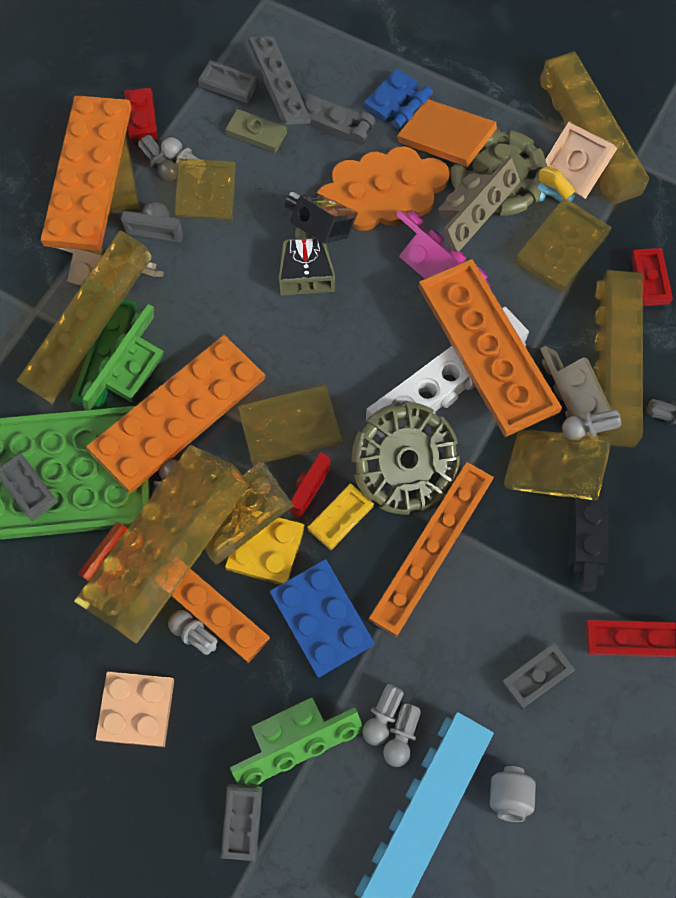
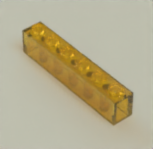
(583, 106)
(85, 317)
(621, 352)

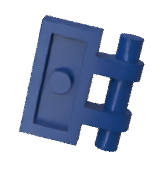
(391, 94)

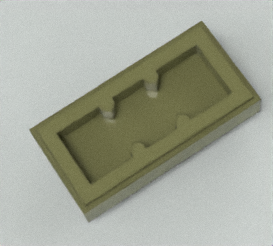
(256, 131)

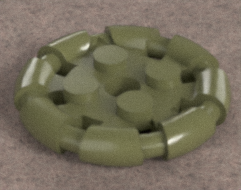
(494, 155)
(389, 451)

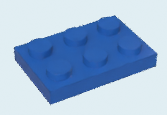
(322, 618)

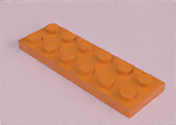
(86, 173)
(489, 348)
(175, 414)

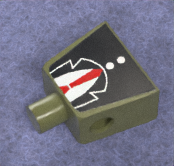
(305, 266)

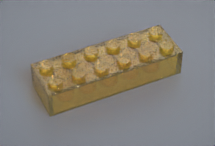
(163, 543)

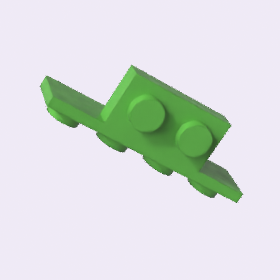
(128, 366)
(293, 738)

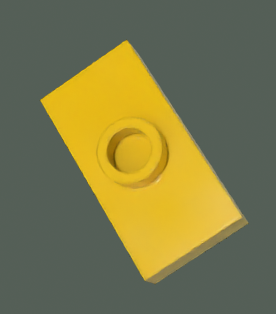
(340, 516)

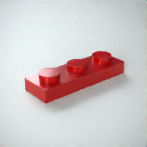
(631, 638)

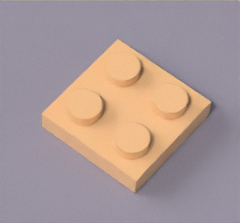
(580, 157)
(135, 709)

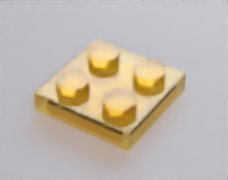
(205, 189)

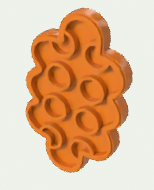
(386, 184)

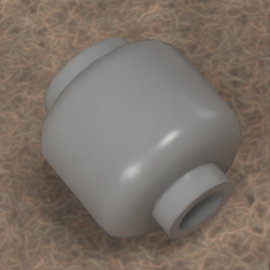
(512, 794)

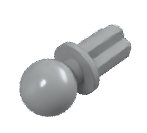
(173, 150)
(577, 427)
(192, 631)
(376, 729)
(397, 750)

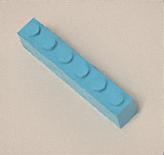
(428, 812)

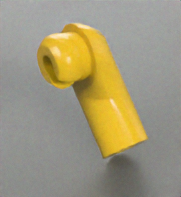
(554, 178)

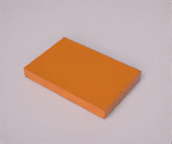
(447, 132)

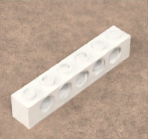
(431, 380)

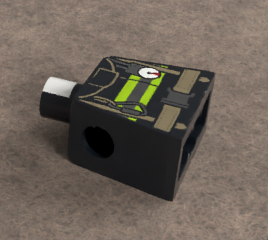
(320, 216)

